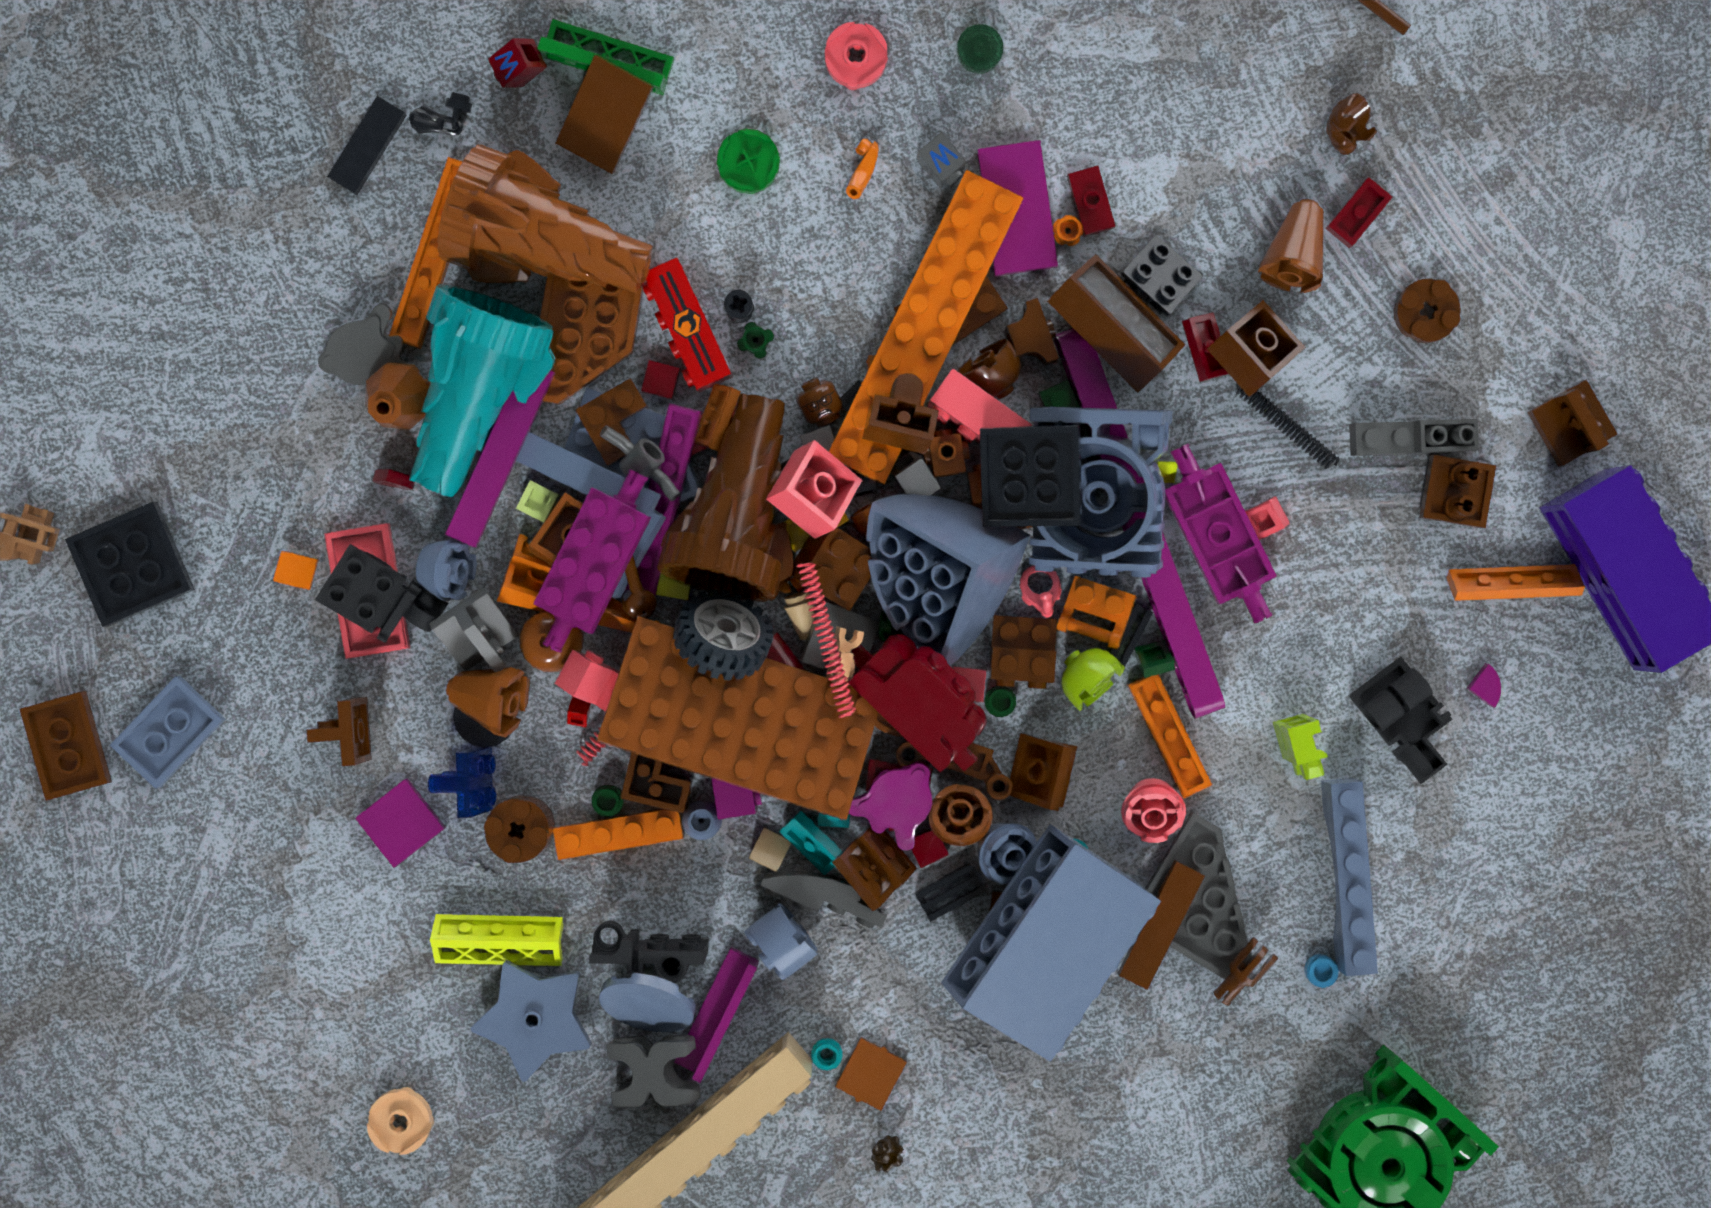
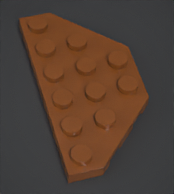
(591, 331)

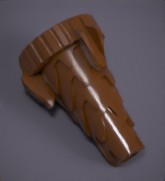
(728, 530)

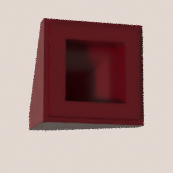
(928, 848)

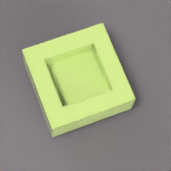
(537, 501)

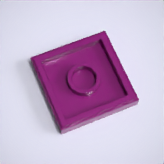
(400, 822)

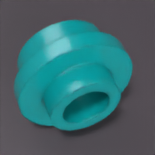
(826, 1063)

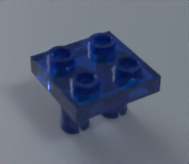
(470, 782)

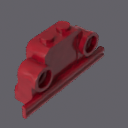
(921, 699)

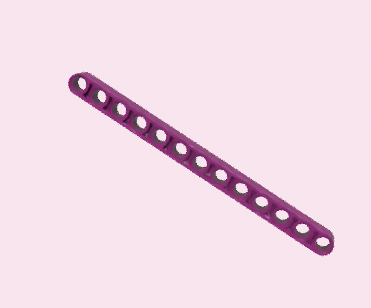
(1164, 587)

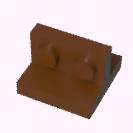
(1573, 423)
(350, 728)
(1042, 771)

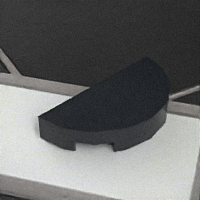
(474, 732)

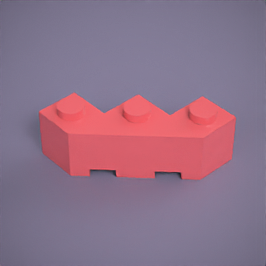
(588, 678)

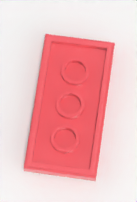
(378, 542)

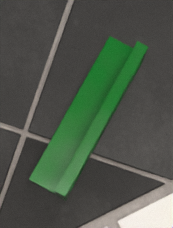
(578, 58)

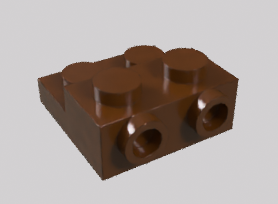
(1023, 651)

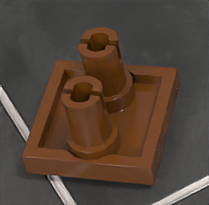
(1457, 491)

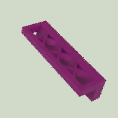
(718, 1010)

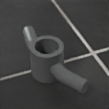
(642, 458)

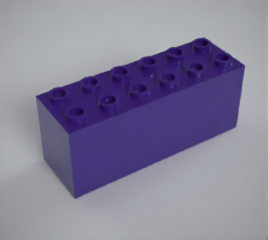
(1633, 568)

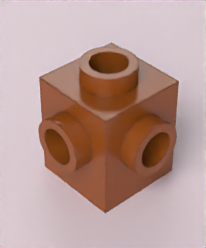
(948, 466)

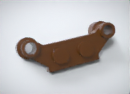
(984, 768)

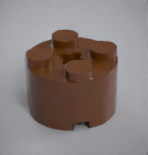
(521, 846)

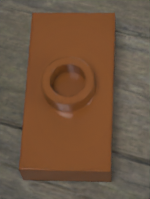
(716, 416)

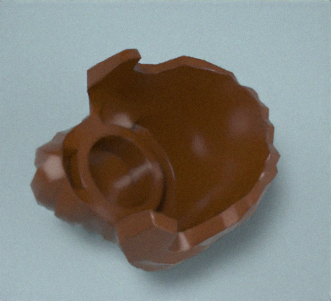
(1349, 123)

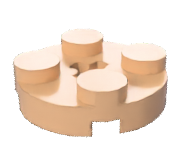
(397, 1139)

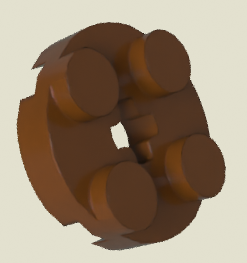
(1445, 314)

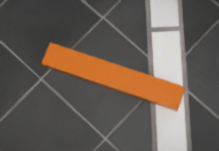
(426, 271)

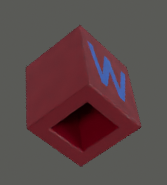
(517, 63)

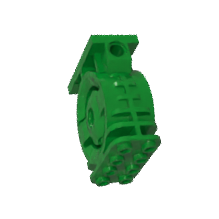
(1412, 1177)

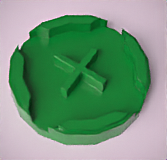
(748, 161)

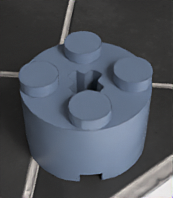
(782, 940)

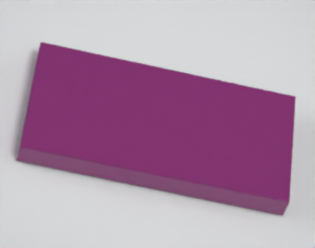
(1030, 238)

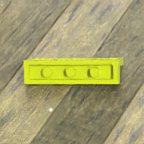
(497, 935)

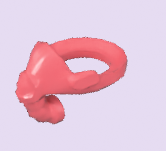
(1042, 602)

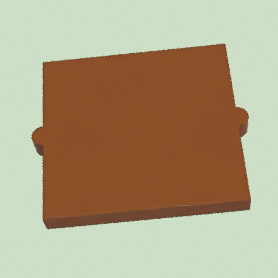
(871, 1073)

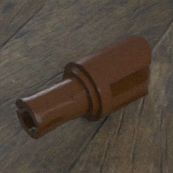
(1242, 974)

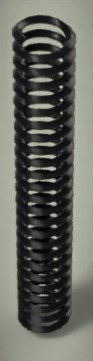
(1262, 398)

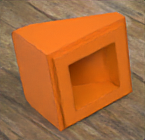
(295, 570)

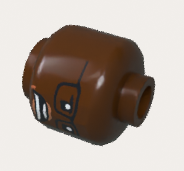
(819, 402)

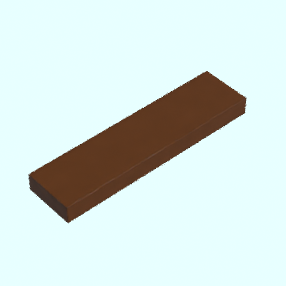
(1157, 934)

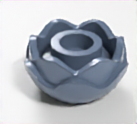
(691, 822)

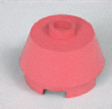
(1153, 810)

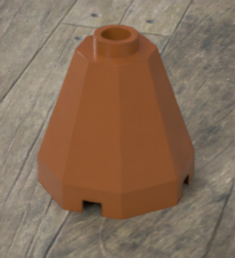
(396, 395)
(491, 697)

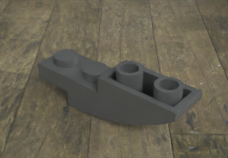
(1413, 437)
(812, 888)

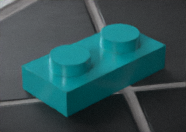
(811, 842)

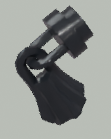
(428, 121)

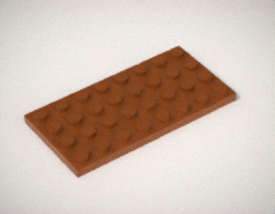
(755, 732)

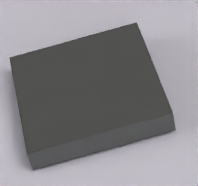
(842, 618)

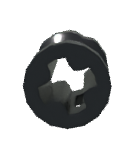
(744, 298)

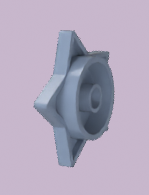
(547, 998)

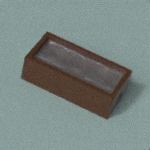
(1116, 323)

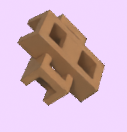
(31, 528)

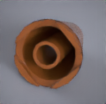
(1296, 250)

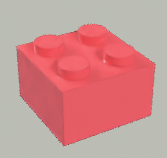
(814, 489)

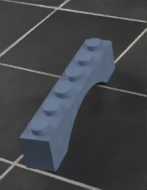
(1354, 909)

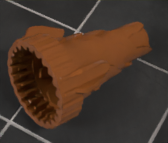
(509, 222)

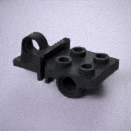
(374, 595)
(1404, 712)
(656, 951)

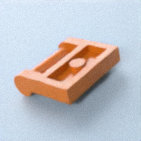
(1100, 602)

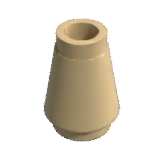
(799, 613)

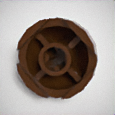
(994, 369)

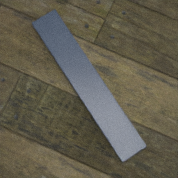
(576, 470)

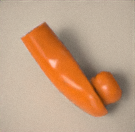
(864, 171)

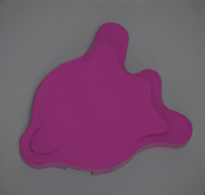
(897, 801)

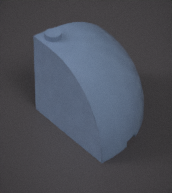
(940, 568)

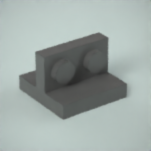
(475, 631)

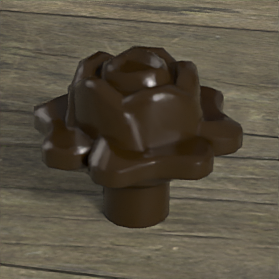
(887, 1153)

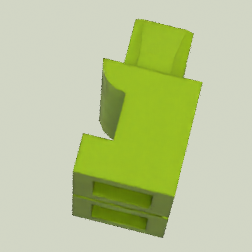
(1298, 745)

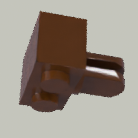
(900, 418)

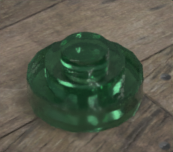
(979, 48)

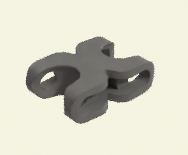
(653, 1071)

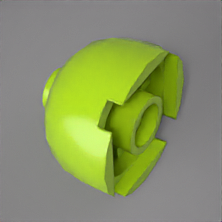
(1089, 675)

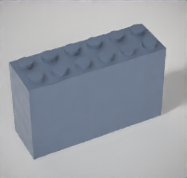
(1050, 943)

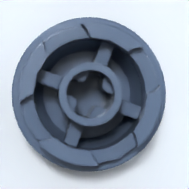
(445, 569)
(1004, 850)

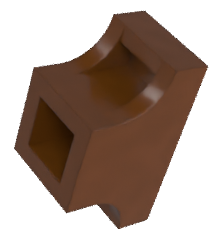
(1033, 334)

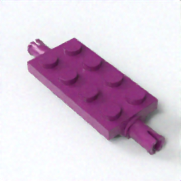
(1219, 534)
(592, 560)

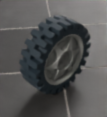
(723, 634)

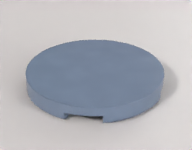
(647, 1003)

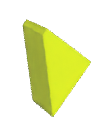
(1168, 471)

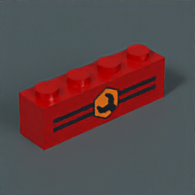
(687, 325)

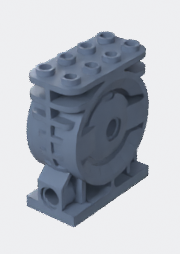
(1140, 545)

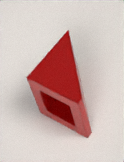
(578, 712)

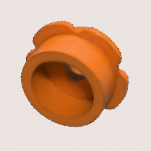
(1073, 224)

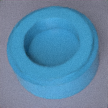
(1321, 970)

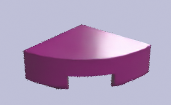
(1486, 685)

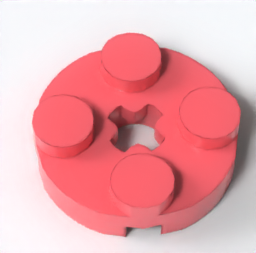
(837, 55)

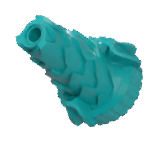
(478, 358)

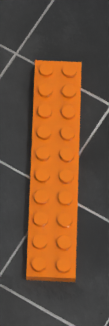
(930, 312)

